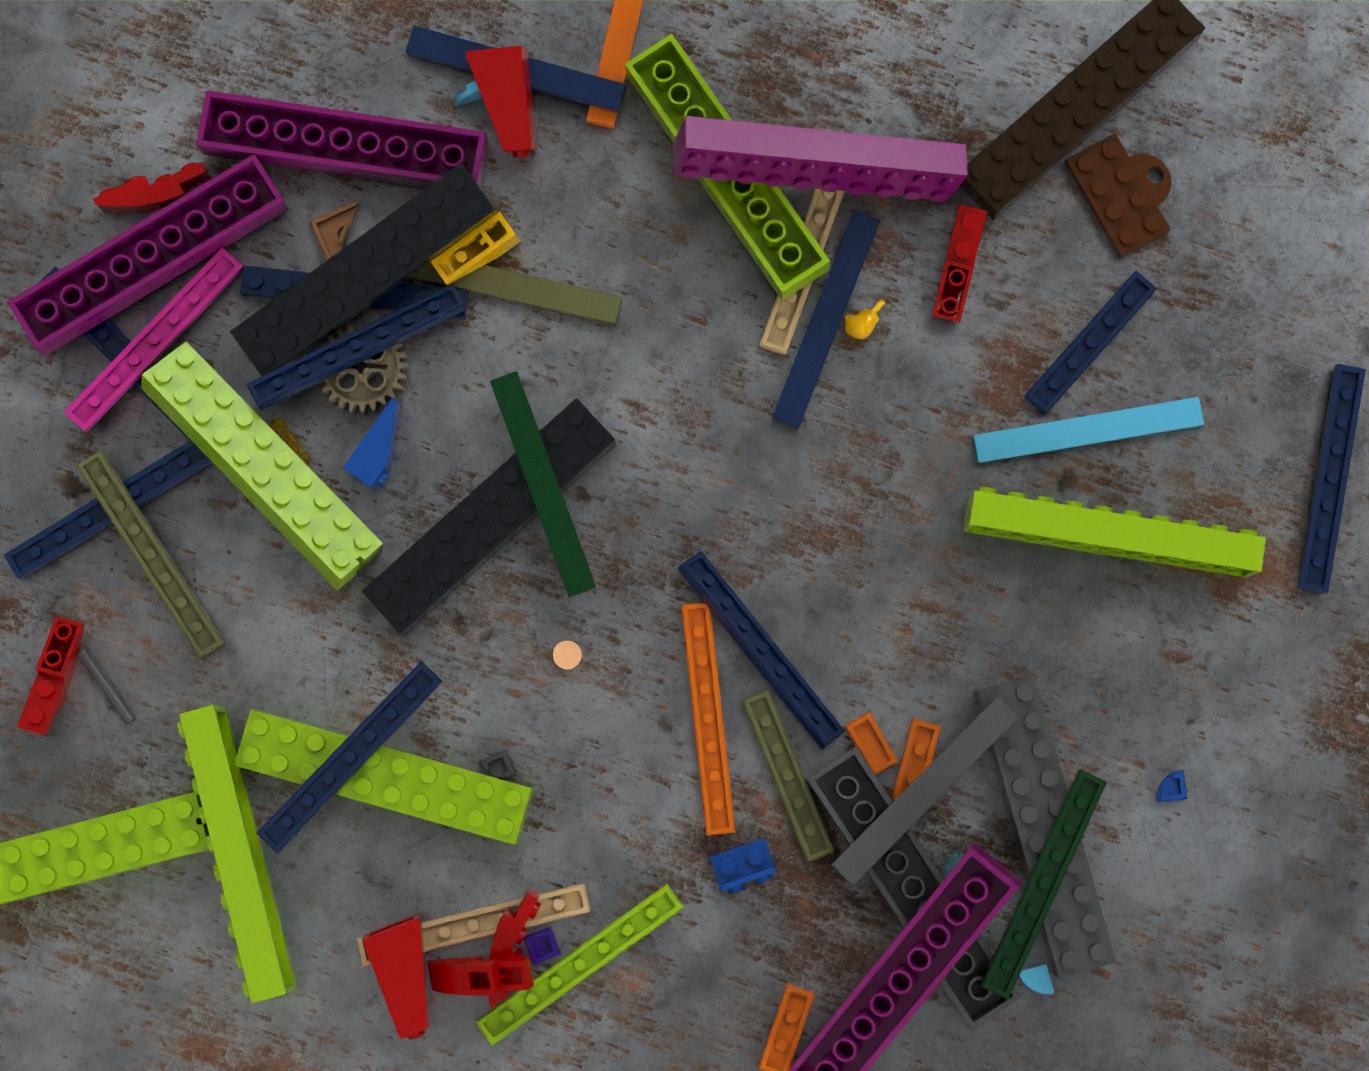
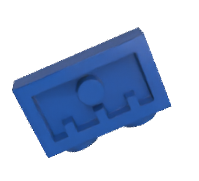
(743, 865)

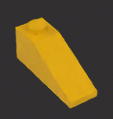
(476, 249)

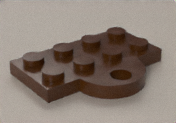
(1122, 193)

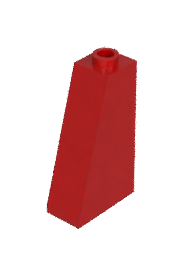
(507, 93)
(401, 973)

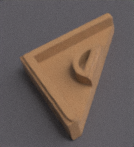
(334, 228)

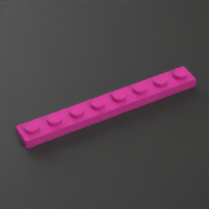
(154, 340)

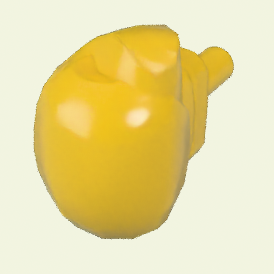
(863, 323)

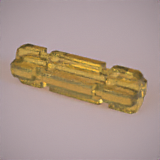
(287, 436)

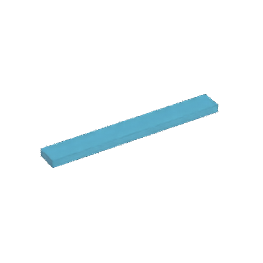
(1088, 430)

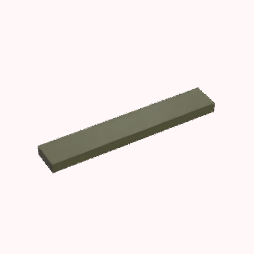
(788, 776)

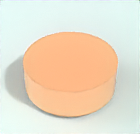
(567, 655)

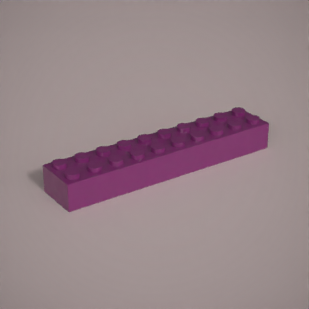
(336, 140)
(818, 159)
(147, 255)
(912, 965)

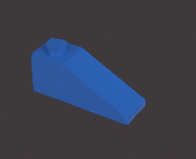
(374, 454)

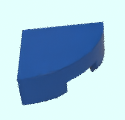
(1172, 787)

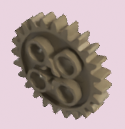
(361, 393)

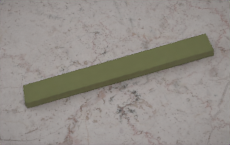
(533, 292)
(150, 554)

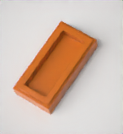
(871, 743)

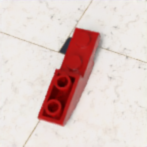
(143, 197)
(959, 263)
(53, 676)
(512, 931)
(480, 977)

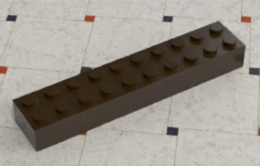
(1080, 104)

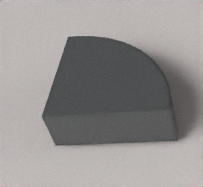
(499, 765)

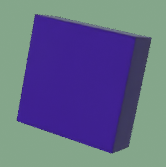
(542, 945)

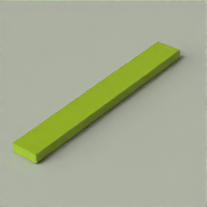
(580, 964)

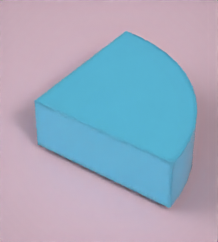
(470, 95)
(1037, 979)

